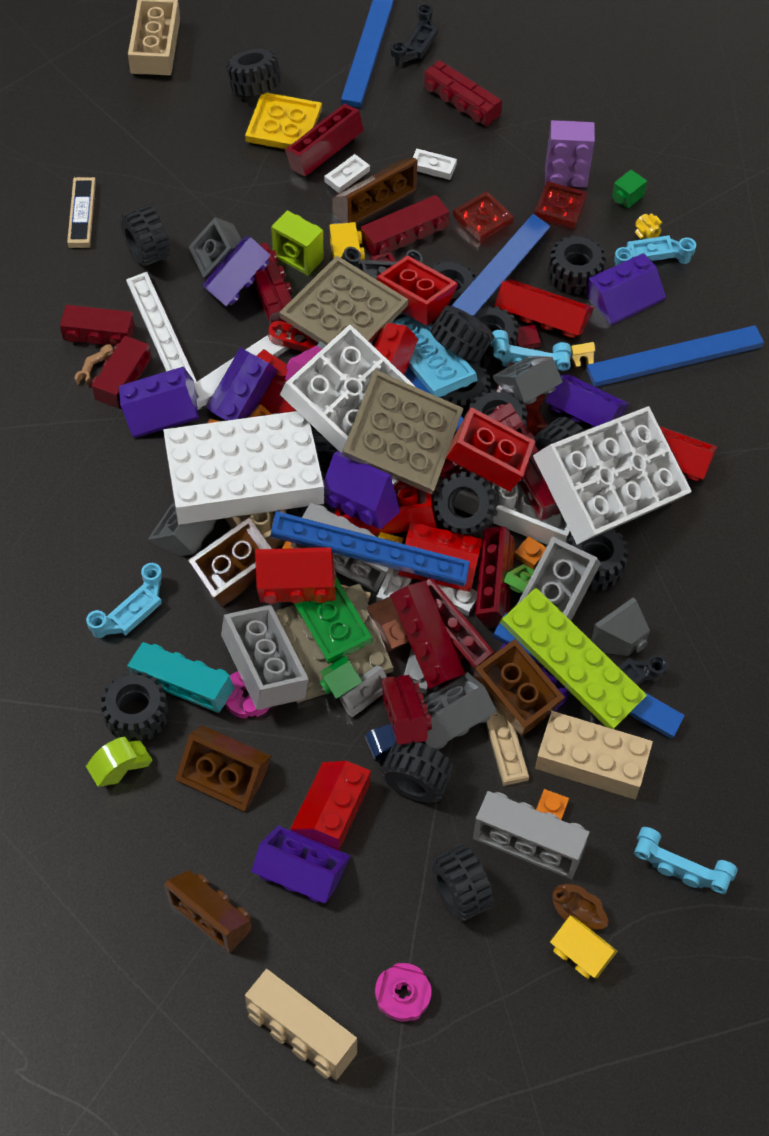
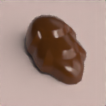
(577, 902)

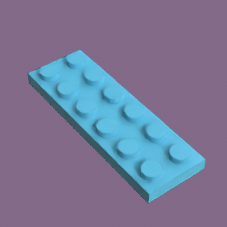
(434, 364)

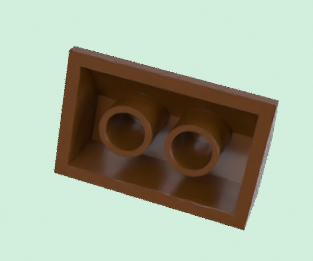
(518, 687)
(222, 767)
(208, 909)

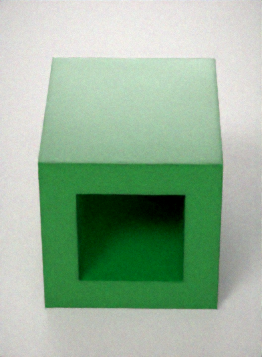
(629, 189)
(339, 677)

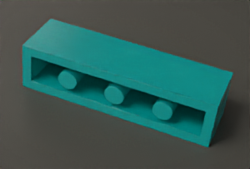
(183, 677)

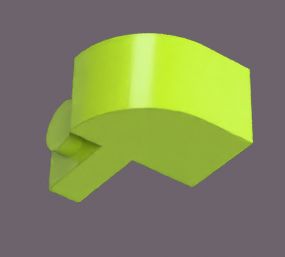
(115, 759)

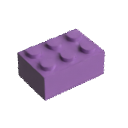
(569, 153)

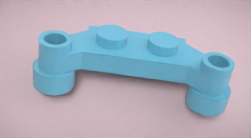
(657, 249)
(509, 353)
(133, 609)
(688, 871)

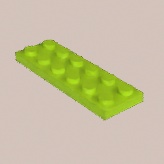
(573, 659)

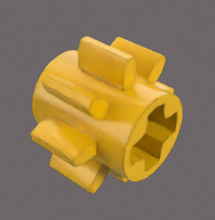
(648, 226)

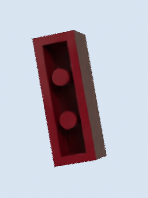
(96, 325)
(123, 367)

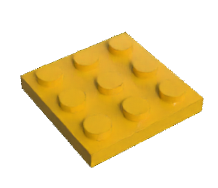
(281, 120)

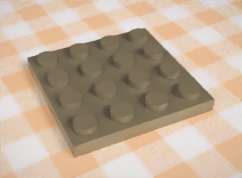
(341, 298)
(402, 431)
(310, 655)

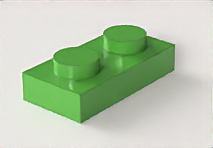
(519, 578)

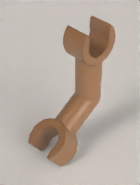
(104, 354)

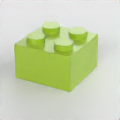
(298, 242)

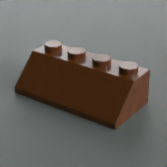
(376, 192)

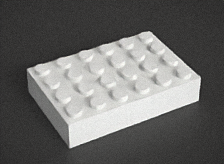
(334, 383)
(243, 467)
(611, 474)

